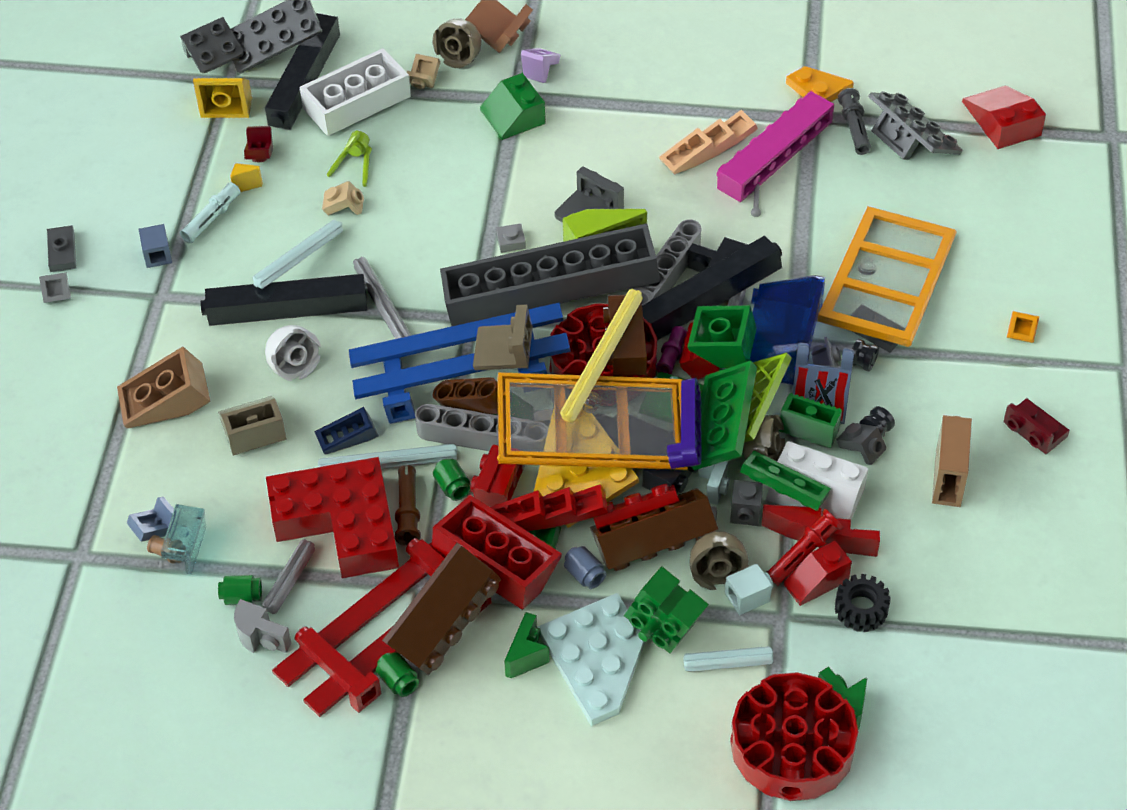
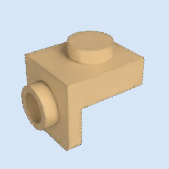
(423, 71)
(341, 197)

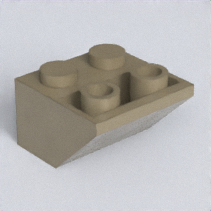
(253, 425)

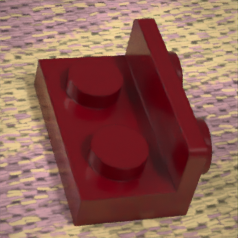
(1035, 425)

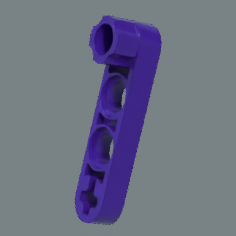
(689, 450)

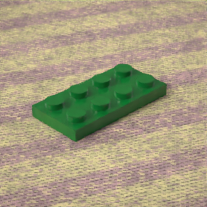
(725, 413)

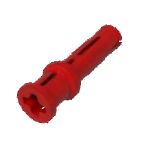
(814, 537)

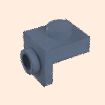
(153, 521)

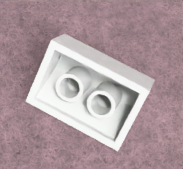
(843, 477)

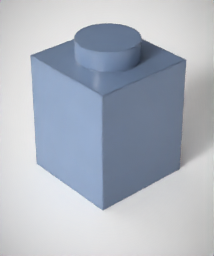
(155, 246)

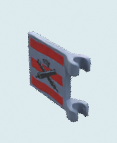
(823, 383)

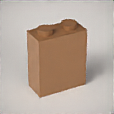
(952, 461)

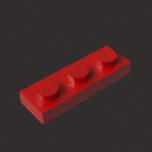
(637, 504)

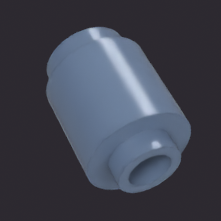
(584, 567)

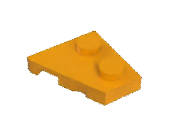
(819, 82)

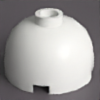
(292, 352)

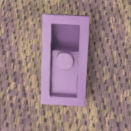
(537, 63)

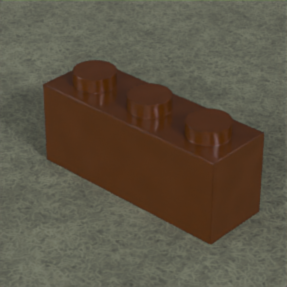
(630, 353)

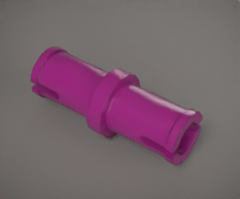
(671, 350)

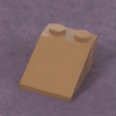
(164, 390)

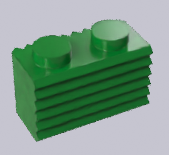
(810, 420)

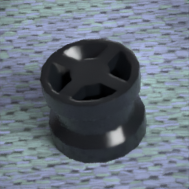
(865, 354)
(881, 418)

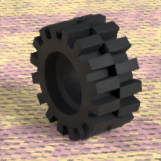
(858, 616)

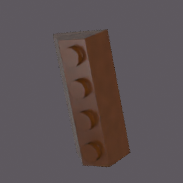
(655, 530)
(443, 609)

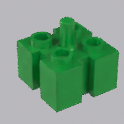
(665, 610)

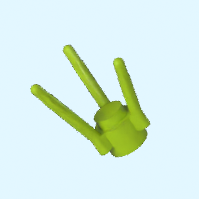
(356, 146)

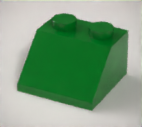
(514, 107)
(723, 334)

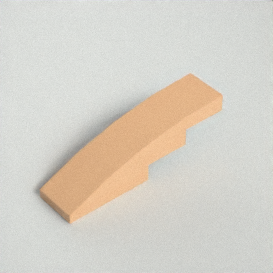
(707, 144)

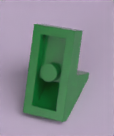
(525, 650)
(854, 694)

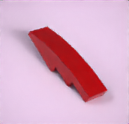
(555, 509)
(793, 520)

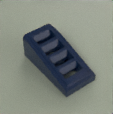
(349, 421)

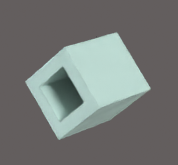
(748, 589)

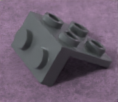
(211, 45)
(592, 193)

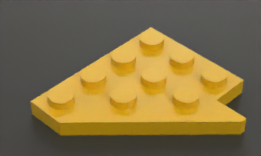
(613, 480)

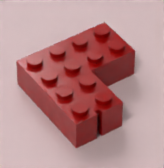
(340, 500)

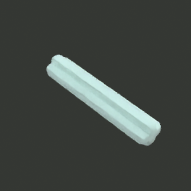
(728, 658)

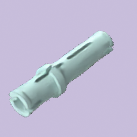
(217, 205)

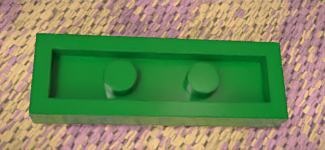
(785, 480)

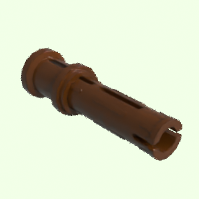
(407, 514)

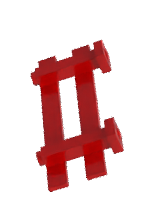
(357, 675)

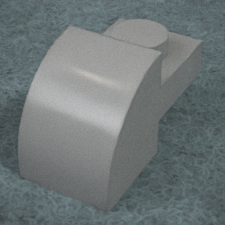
(256, 628)

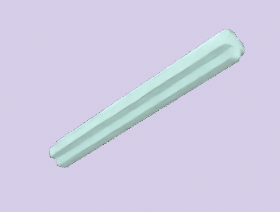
(297, 254)
(400, 457)

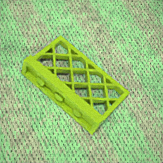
(770, 385)

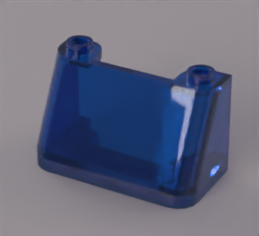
(785, 317)

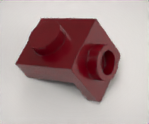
(259, 143)

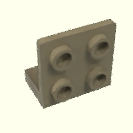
(504, 344)

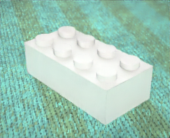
(355, 91)

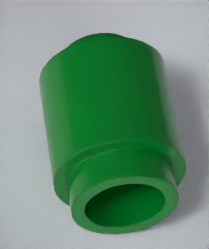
(452, 479)
(240, 587)
(397, 674)

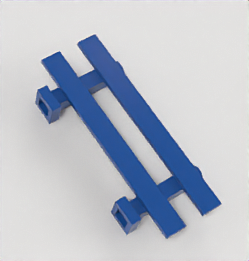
(395, 380)

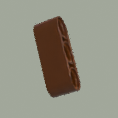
(468, 394)

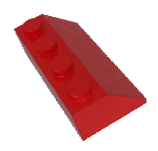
(502, 545)

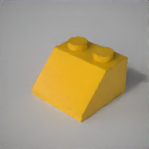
(223, 97)

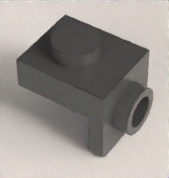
(864, 439)

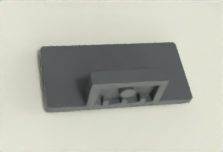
(275, 32)
(905, 126)

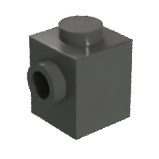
(746, 503)

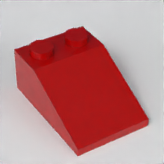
(1006, 115)

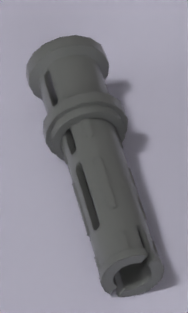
(853, 113)

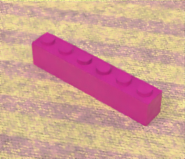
(774, 146)

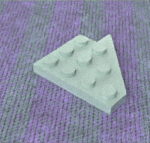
(595, 655)

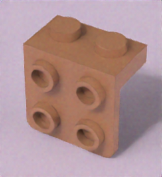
(497, 23)

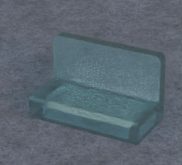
(184, 535)

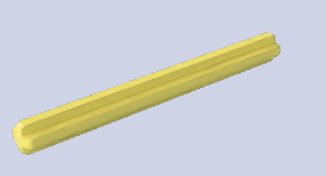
(601, 355)

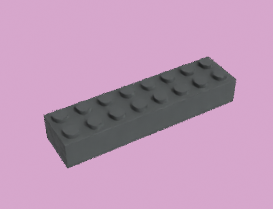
(550, 274)

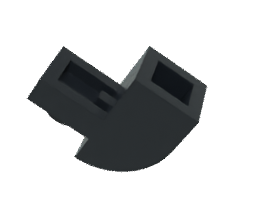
(701, 257)

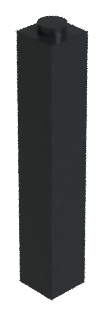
(303, 68)
(713, 285)
(285, 300)

